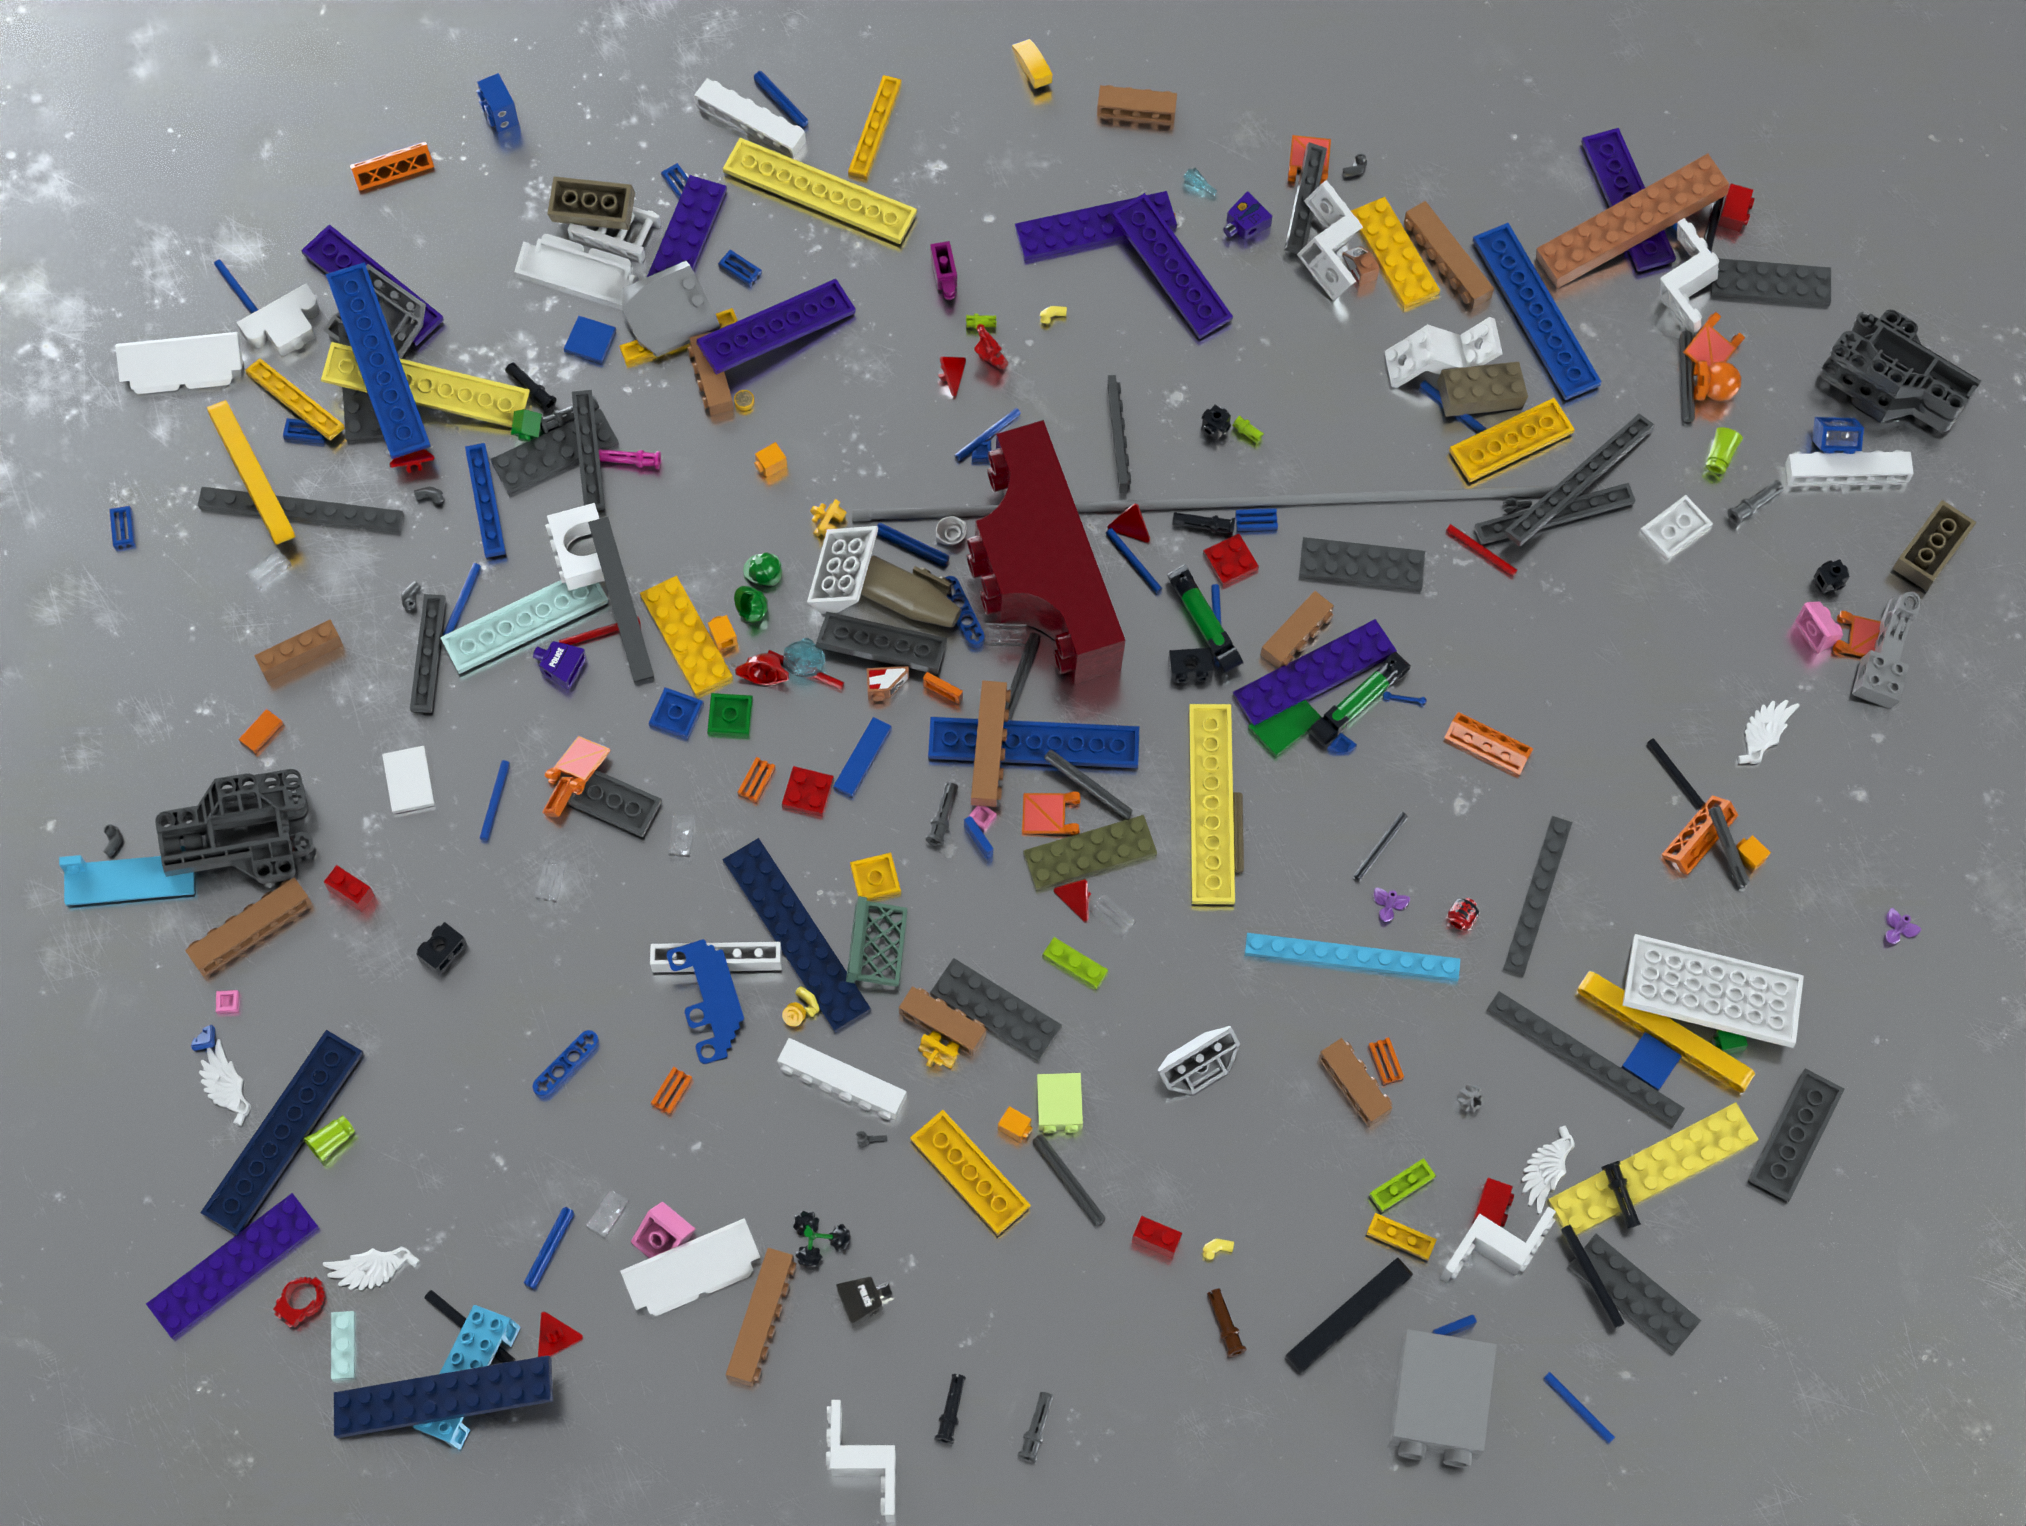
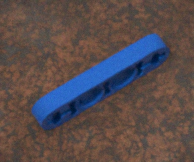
(966, 611)
(568, 1066)

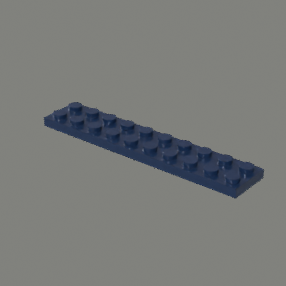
(798, 934)
(282, 1133)
(443, 1396)

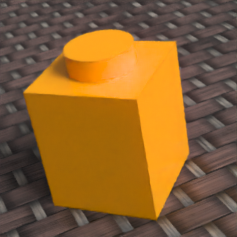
(770, 460)
(722, 632)
(1752, 853)
(1015, 1124)

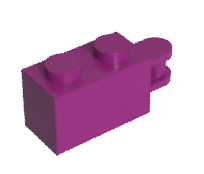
(944, 268)

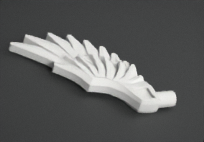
(1765, 730)
(224, 1083)
(1547, 1168)
(370, 1267)

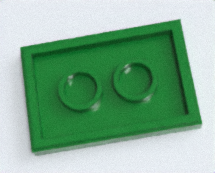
(1285, 727)

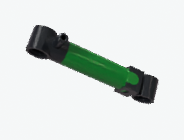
(1204, 617)
(1339, 716)

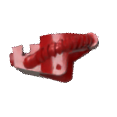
(989, 349)
(287, 1312)

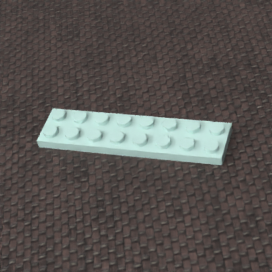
(520, 623)

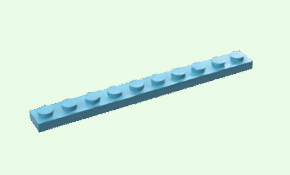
(1352, 957)

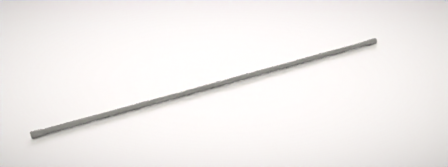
(1216, 502)

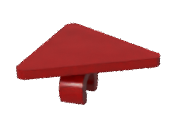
(953, 371)
(412, 459)
(1131, 524)
(1076, 897)
(555, 1335)

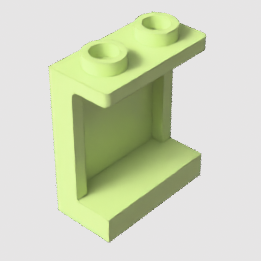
(1059, 1102)

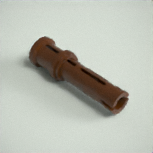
(1229, 1333)

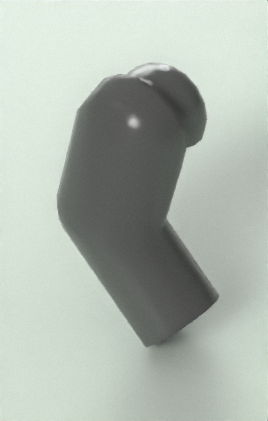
(1357, 168)
(435, 493)
(408, 597)
(114, 838)

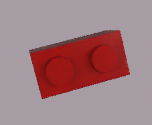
(1735, 208)
(349, 888)
(1494, 1200)
(1157, 1237)

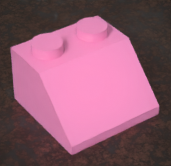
(1818, 626)
(661, 1231)

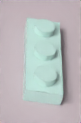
(342, 1345)

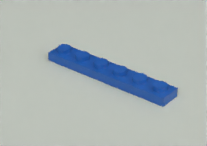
(485, 500)

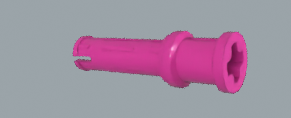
(639, 458)

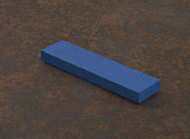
(862, 757)

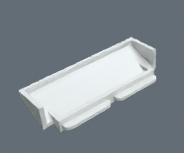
(568, 266)
(178, 361)
(692, 1269)

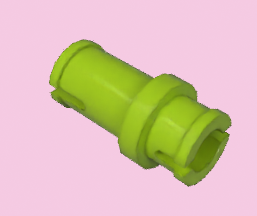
(976, 319)
(1247, 429)

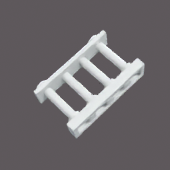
(617, 245)

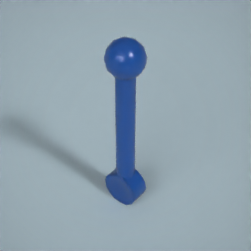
(1387, 696)

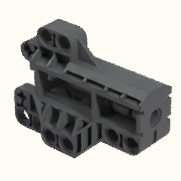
(1896, 373)
(215, 815)

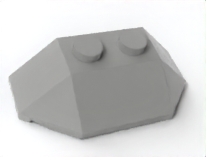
(1200, 1061)

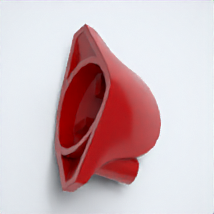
(763, 670)

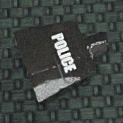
(862, 1299)

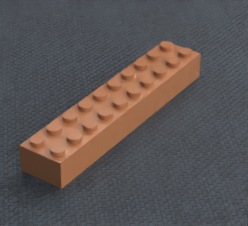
(1632, 221)

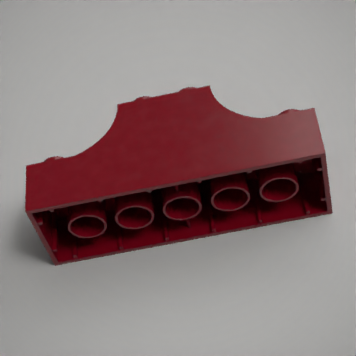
(1039, 559)

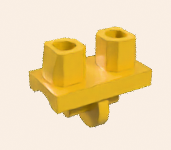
(833, 511)
(937, 1052)

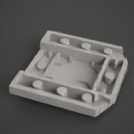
(400, 309)
(668, 309)

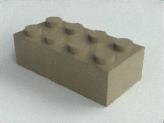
(591, 203)
(1482, 389)
(1934, 545)

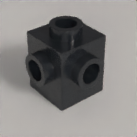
(1216, 421)
(1832, 576)

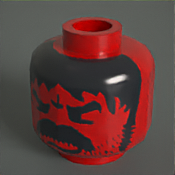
(1463, 913)

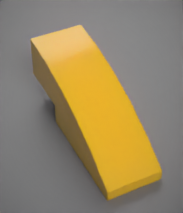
(1033, 63)

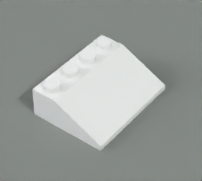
(842, 568)

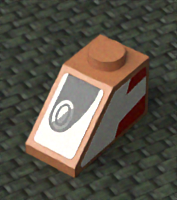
(1362, 265)
(885, 681)

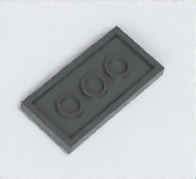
(617, 803)

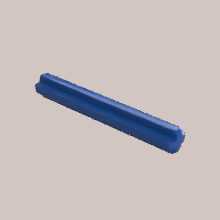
(772, 90)
(912, 544)
(548, 1247)

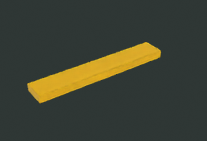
(874, 127)
(633, 352)
(295, 399)

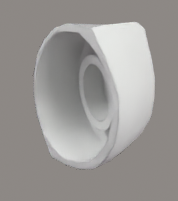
(950, 531)

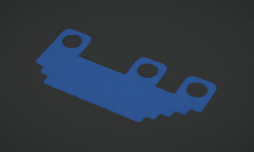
(718, 993)

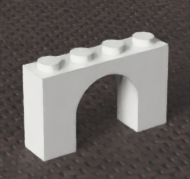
(565, 528)

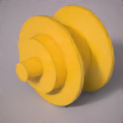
(794, 1014)

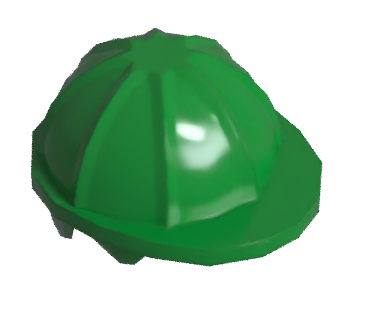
(763, 569)
(750, 603)

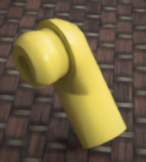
(1052, 311)
(810, 999)
(1215, 1246)

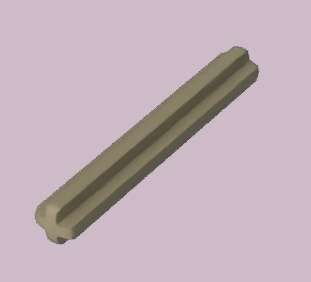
(1238, 832)

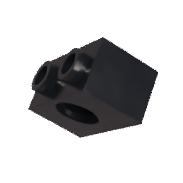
(1199, 657)
(439, 960)

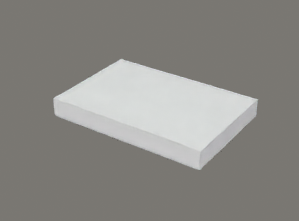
(1676, 527)
(408, 779)

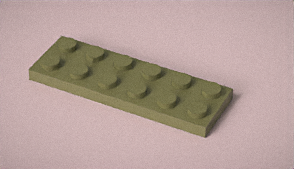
(1089, 852)

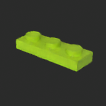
(1075, 963)
(1402, 1185)

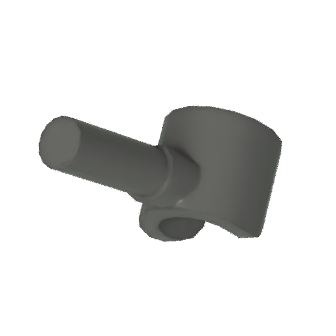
(1513, 504)
(871, 1138)

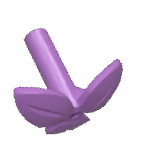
(1390, 901)
(1900, 925)

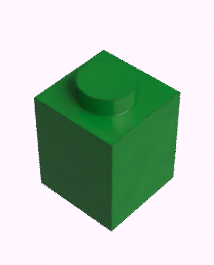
(526, 424)
(1729, 1042)

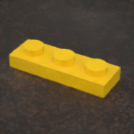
(1401, 1236)

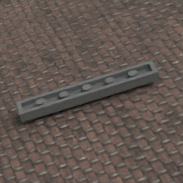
(1308, 182)
(1119, 440)
(588, 448)
(427, 653)

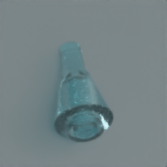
(1196, 180)

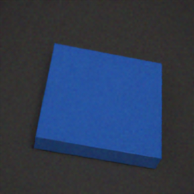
(590, 339)
(676, 713)
(1651, 1061)

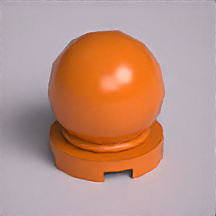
(1718, 381)

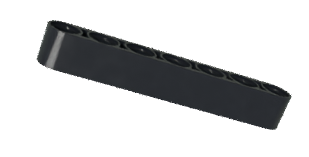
(1349, 1315)

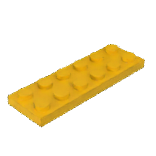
(1395, 253)
(1511, 440)
(686, 635)
(970, 1172)

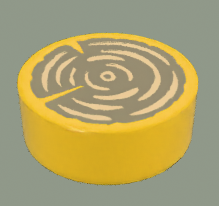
(744, 400)

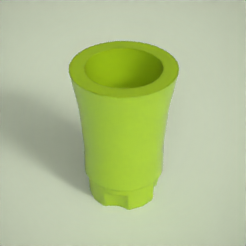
(1723, 448)
(329, 1138)

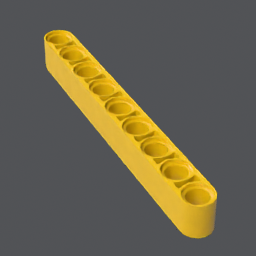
(250, 472)
(1670, 1033)

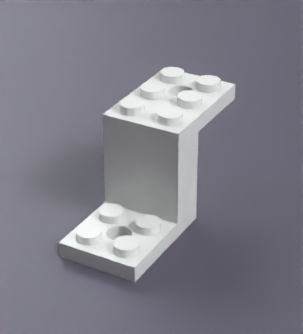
(1339, 228)
(1689, 277)
(1440, 349)
(1498, 1245)
(861, 1460)

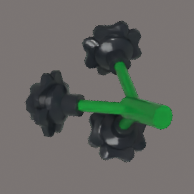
(806, 1224)

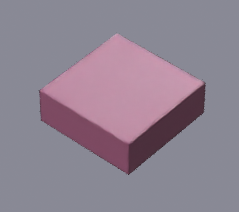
(983, 817)
(227, 1001)

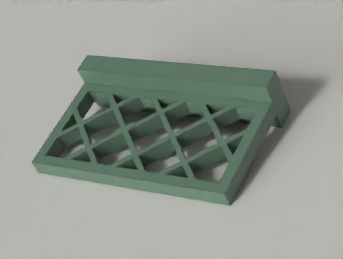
(858, 944)

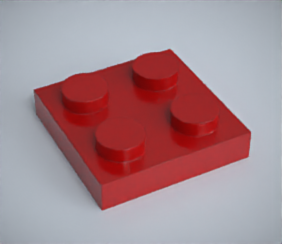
(1230, 559)
(807, 791)

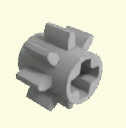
(1470, 1098)

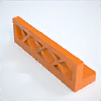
(390, 158)
(1488, 743)
(1704, 835)

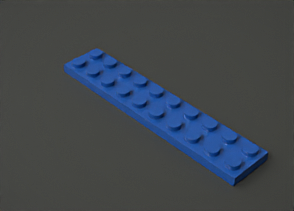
(1537, 311)
(378, 360)
(1031, 741)

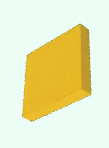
(875, 877)

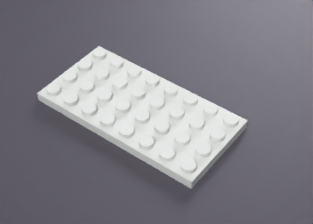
(1713, 990)

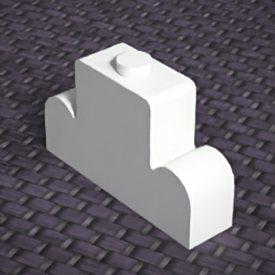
(282, 322)

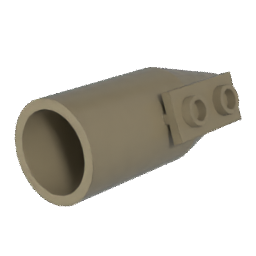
(914, 594)

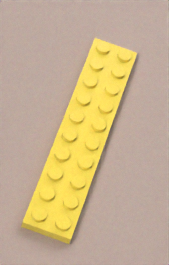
(820, 190)
(436, 388)
(1211, 804)
(1656, 1168)

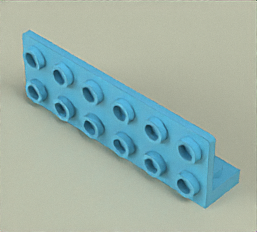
(120, 880)
(472, 1349)

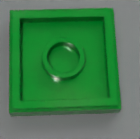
(730, 714)

